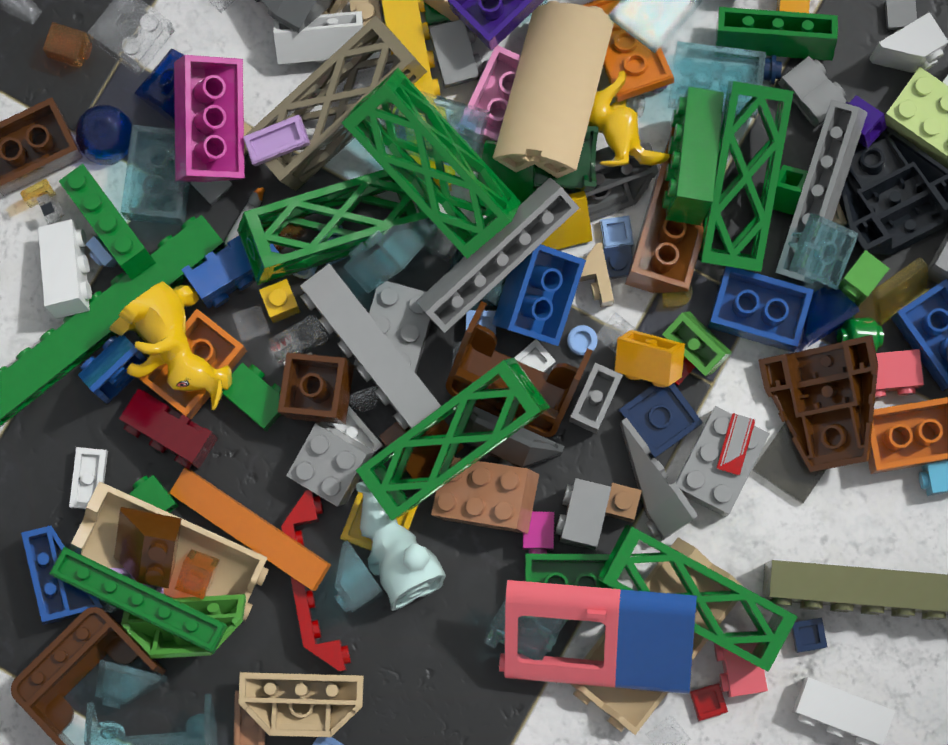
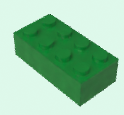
(693, 155)

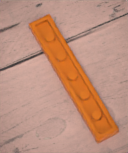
(250, 529)

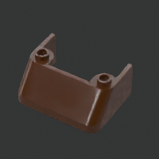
(479, 356)
(66, 662)

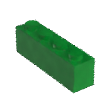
(778, 32)
(107, 221)

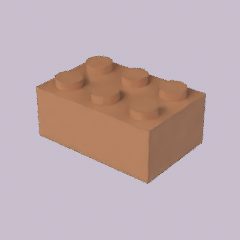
(489, 497)

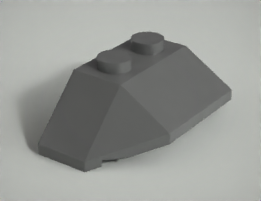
(619, 185)
(519, 450)

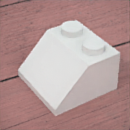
(912, 46)

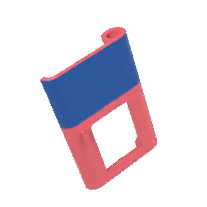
(645, 636)

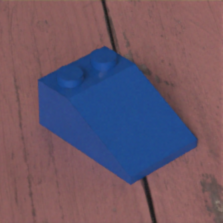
(108, 371)

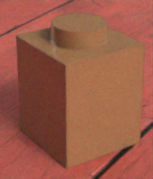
(623, 502)

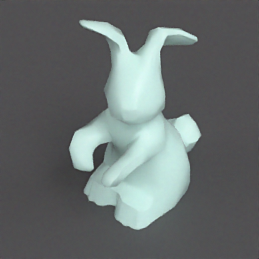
(403, 564)

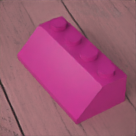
(209, 119)

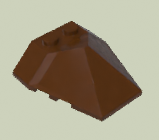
(826, 400)

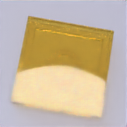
(900, 290)

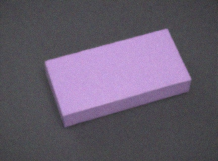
(276, 140)

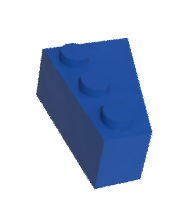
(222, 274)
(54, 597)

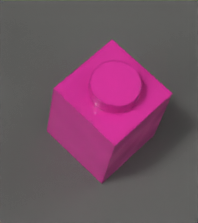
(540, 534)

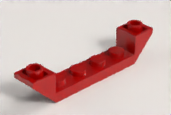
(331, 652)

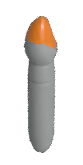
(253, 202)

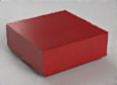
(708, 701)

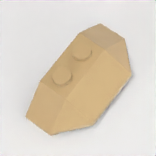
(300, 702)

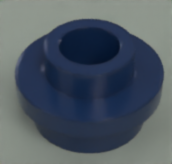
(772, 70)

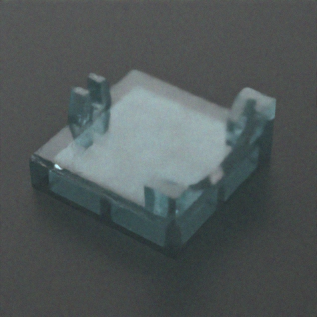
(822, 251)
(534, 633)

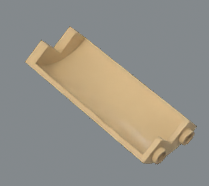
(554, 88)
(237, 569)
(633, 707)

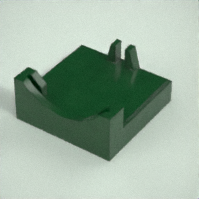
(584, 177)

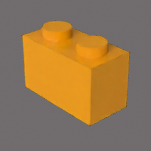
(649, 358)

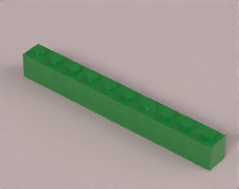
(88, 331)

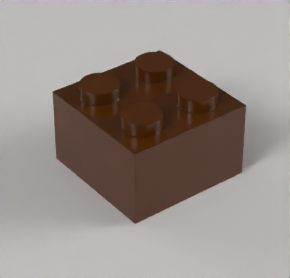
(316, 388)

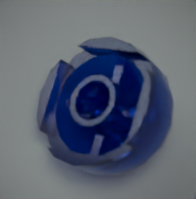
(104, 134)

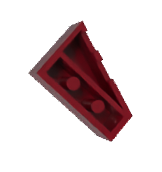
(167, 429)

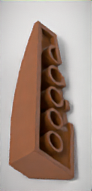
(665, 248)

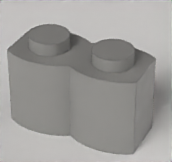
(812, 89)

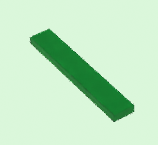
(138, 600)

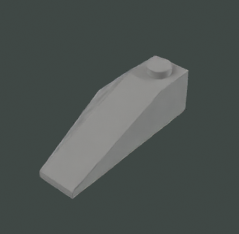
(662, 502)

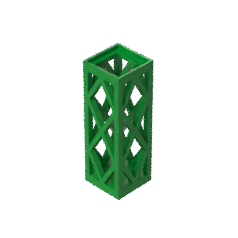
(771, 150)
(418, 178)
(277, 215)
(389, 489)
(769, 636)

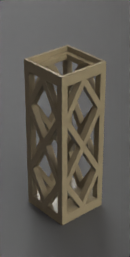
(321, 90)

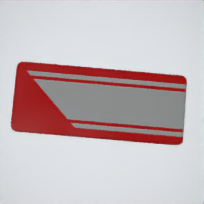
(736, 444)

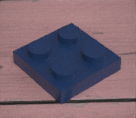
(661, 417)

